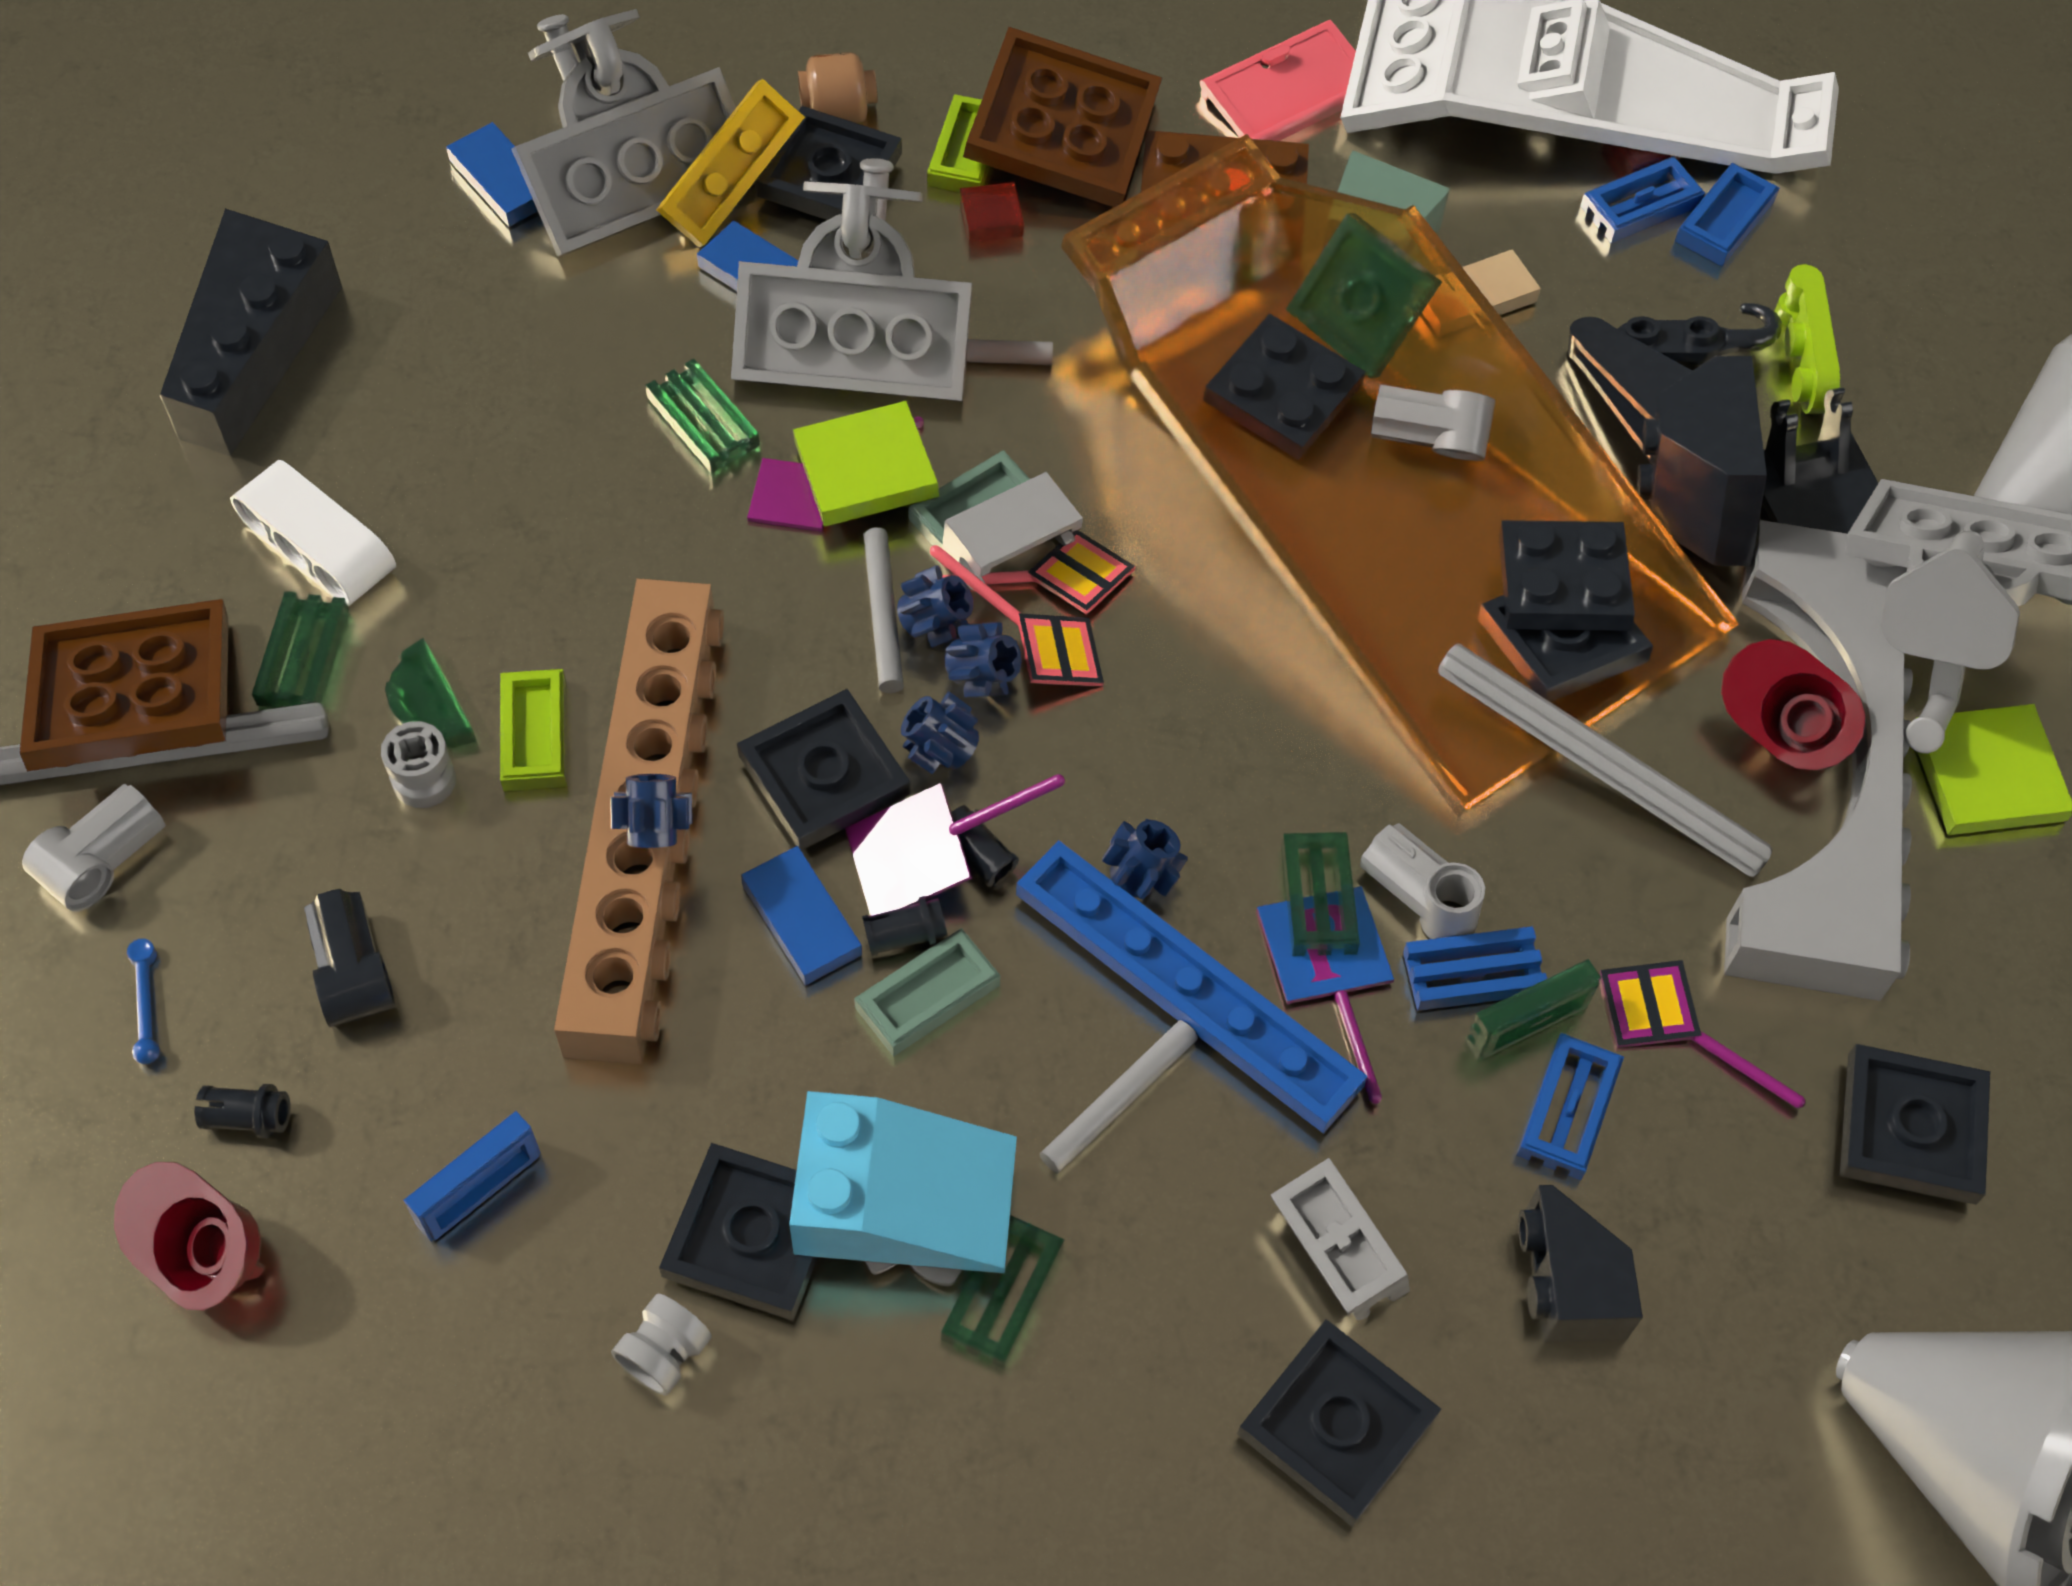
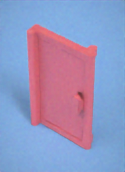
(1299, 88)

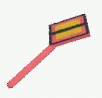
(1076, 572)
(1053, 646)

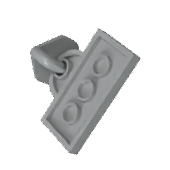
(619, 149)
(849, 318)
(1963, 581)

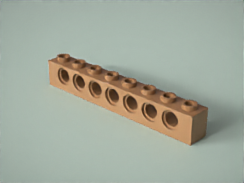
(620, 1024)

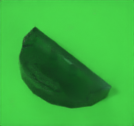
(422, 694)

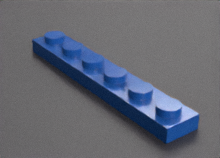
(1192, 986)

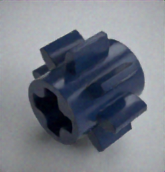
(934, 605)
(983, 660)
(940, 733)
(651, 810)
(1145, 858)

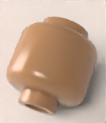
(838, 86)

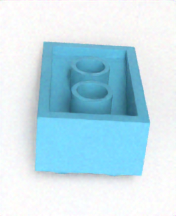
(900, 1186)

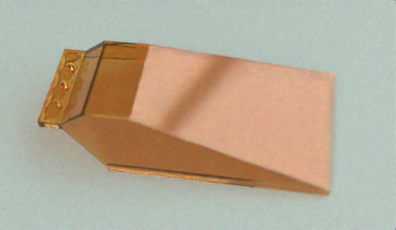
(1364, 530)

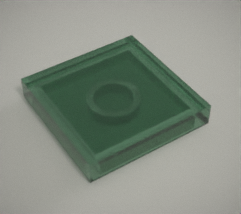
(1363, 295)

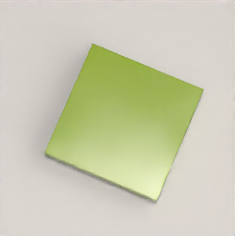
(865, 463)
(1996, 772)

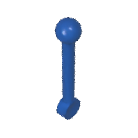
(142, 955)

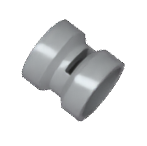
(418, 764)
(661, 1344)

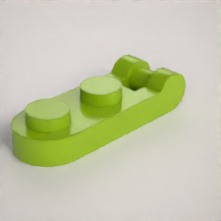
(1809, 338)

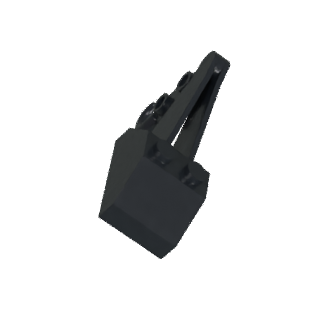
(1690, 424)

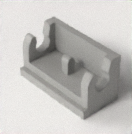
(1010, 525)
(1341, 1239)

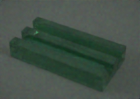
(680, 384)
(279, 642)
(1323, 937)
(1533, 1010)
(978, 1341)

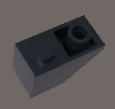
(1581, 1271)

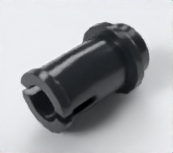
(985, 851)
(905, 926)
(244, 1109)

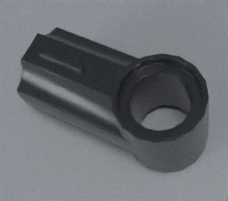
(350, 972)

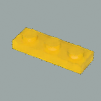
(730, 163)

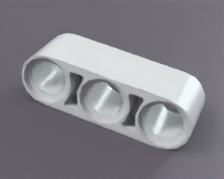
(313, 532)

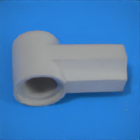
(1449, 423)
(80, 861)
(1424, 880)

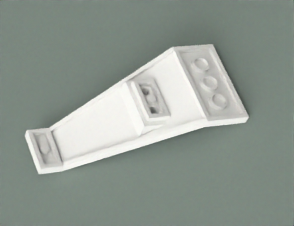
(1584, 77)

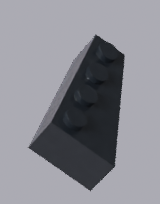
(245, 327)

